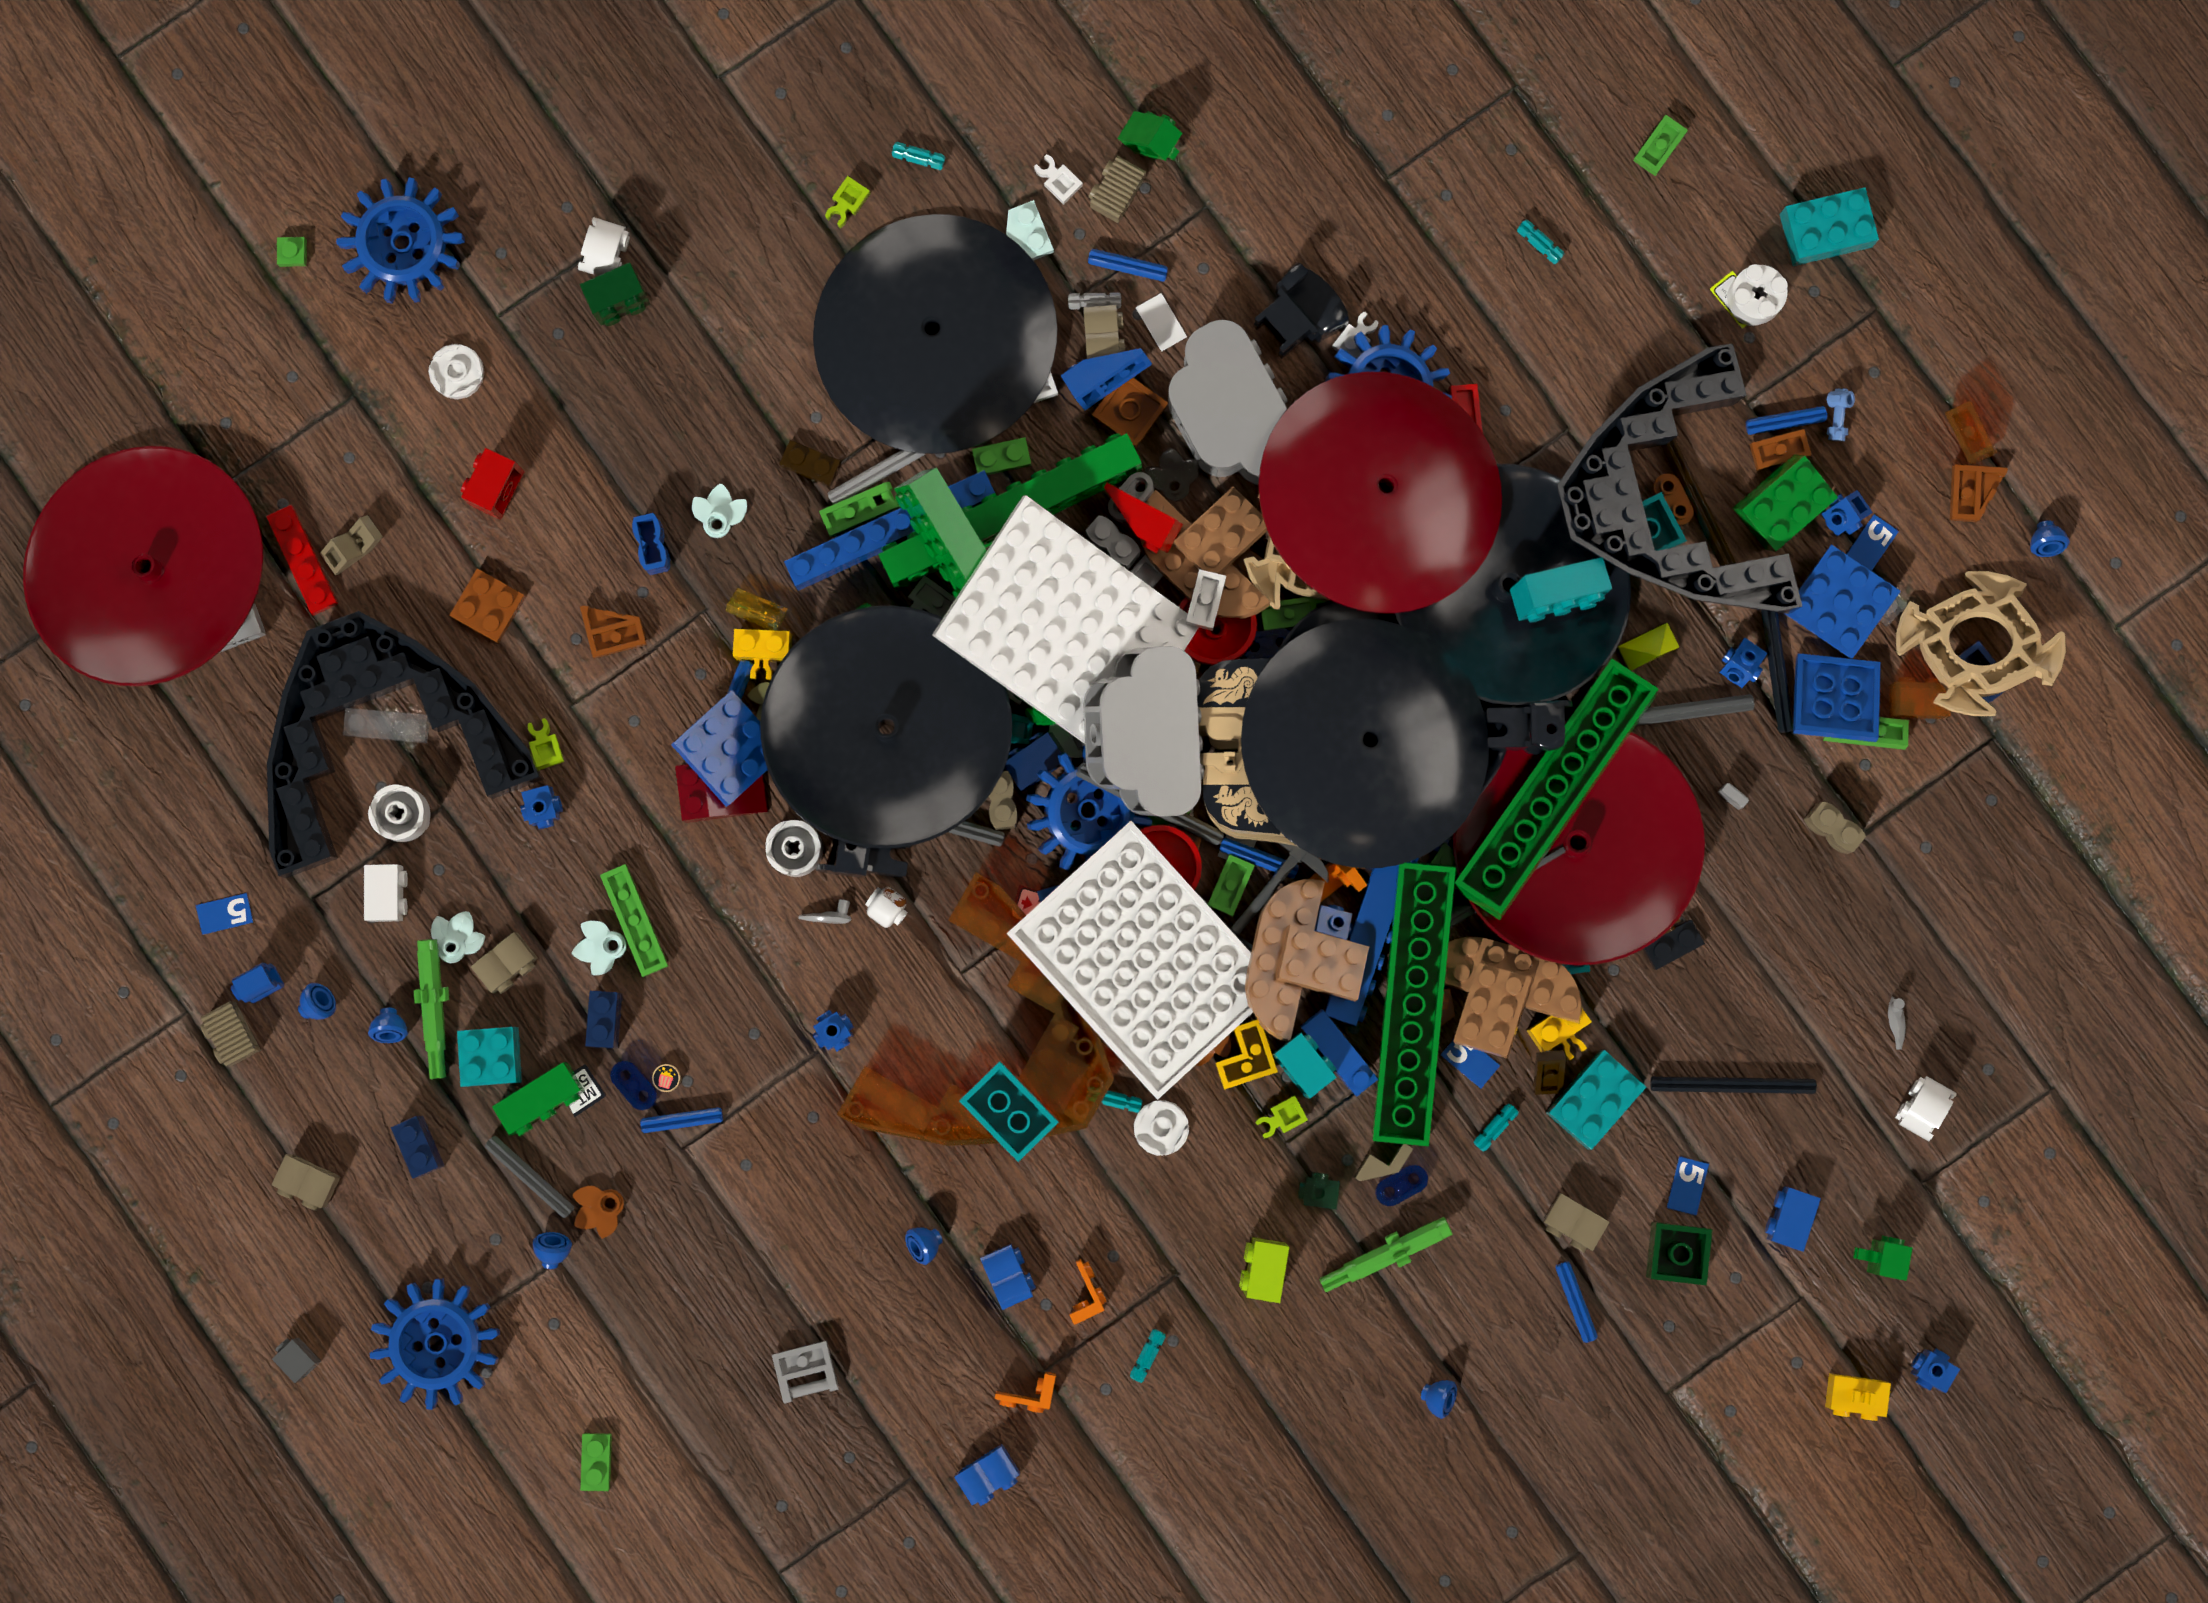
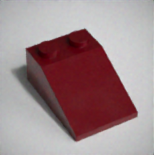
(701, 804)

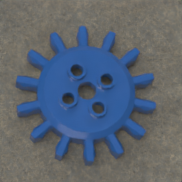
(400, 215)
(1392, 357)
(1060, 813)
(414, 1325)

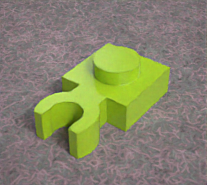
(849, 198)
(545, 748)
(1286, 1115)

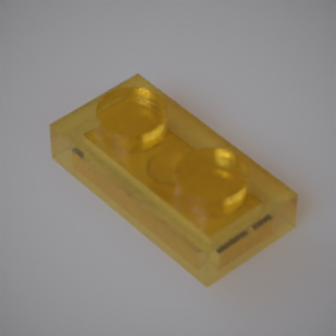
(756, 609)

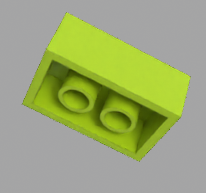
(1265, 1269)

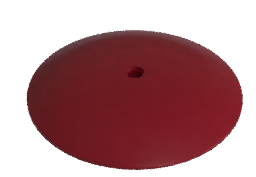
(1346, 533)
(90, 560)
(1627, 881)

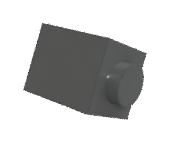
(295, 1359)

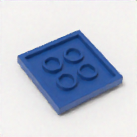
(1843, 601)
(1836, 697)
(724, 748)

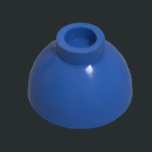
(2048, 540)
(316, 1002)
(388, 1027)
(923, 1244)
(551, 1248)
(1440, 1397)

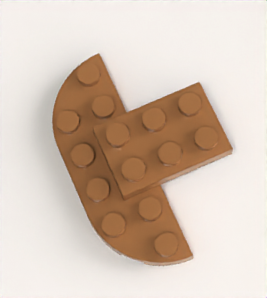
(1213, 546)
(1294, 956)
(1500, 987)

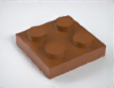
(1130, 410)
(487, 605)

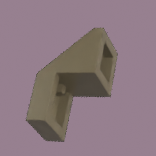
(351, 546)
(1374, 1168)

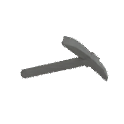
(1296, 855)

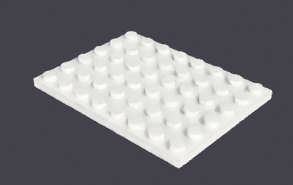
(1055, 615)
(1140, 959)

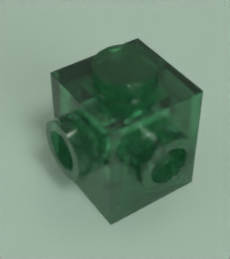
(1319, 1191)

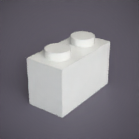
(384, 893)

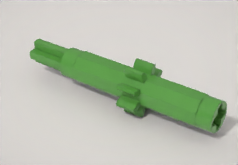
(431, 998)
(1395, 1250)

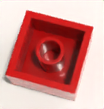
(492, 483)

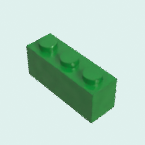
(539, 1099)

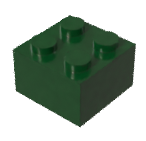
(615, 295)
(1679, 1253)

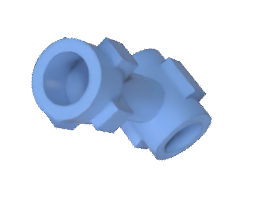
(1839, 400)

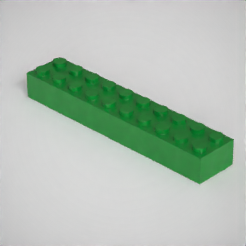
(1053, 490)
(947, 537)
(1555, 789)
(1413, 1003)

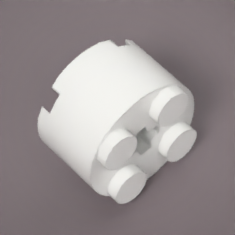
(603, 247)
(1772, 295)
(385, 807)
(810, 848)
(1926, 1108)

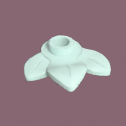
(719, 507)
(458, 933)
(596, 948)

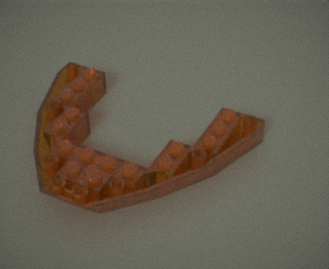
(1064, 1071)

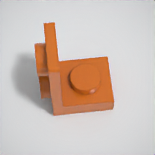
(1338, 876)
(1084, 1309)
(1044, 1388)

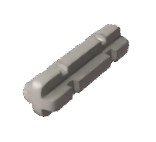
(1076, 301)

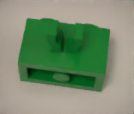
(1151, 135)
(1886, 1257)

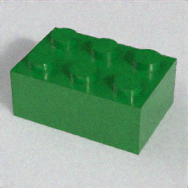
(1785, 502)

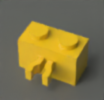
(761, 646)
(1554, 1030)
(1857, 1395)

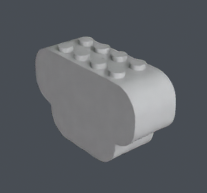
(1225, 401)
(1147, 731)

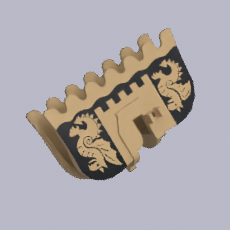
(1225, 784)

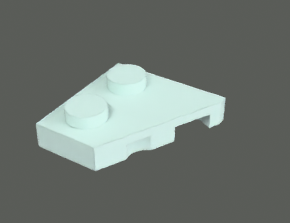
(1028, 231)

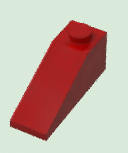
(1147, 522)

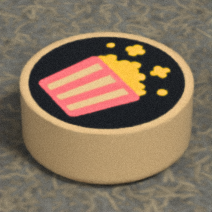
(666, 1078)

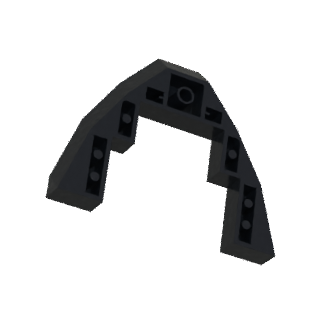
(1607, 508)
(345, 667)

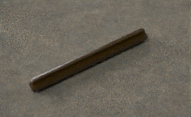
(1701, 509)

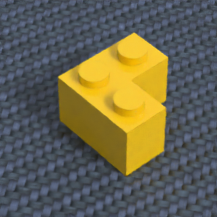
(1253, 1061)

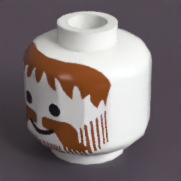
(886, 907)

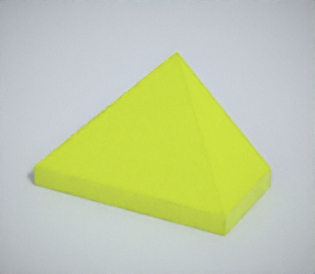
(1648, 647)

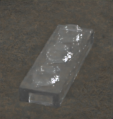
(386, 725)

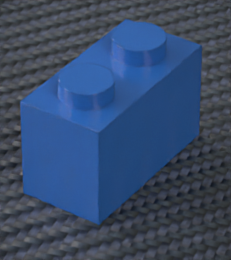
(1792, 1218)

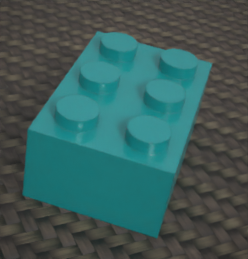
(1829, 226)
(1561, 590)
(1304, 1064)
(1595, 1099)
(1009, 1111)

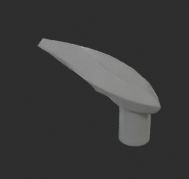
(837, 917)
(1897, 1020)

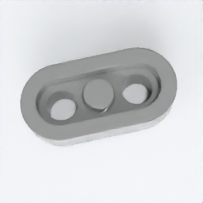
(1130, 487)

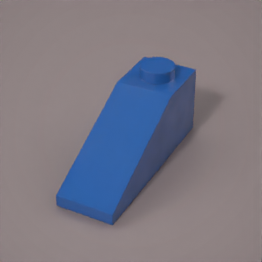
(1099, 376)
(1334, 1045)

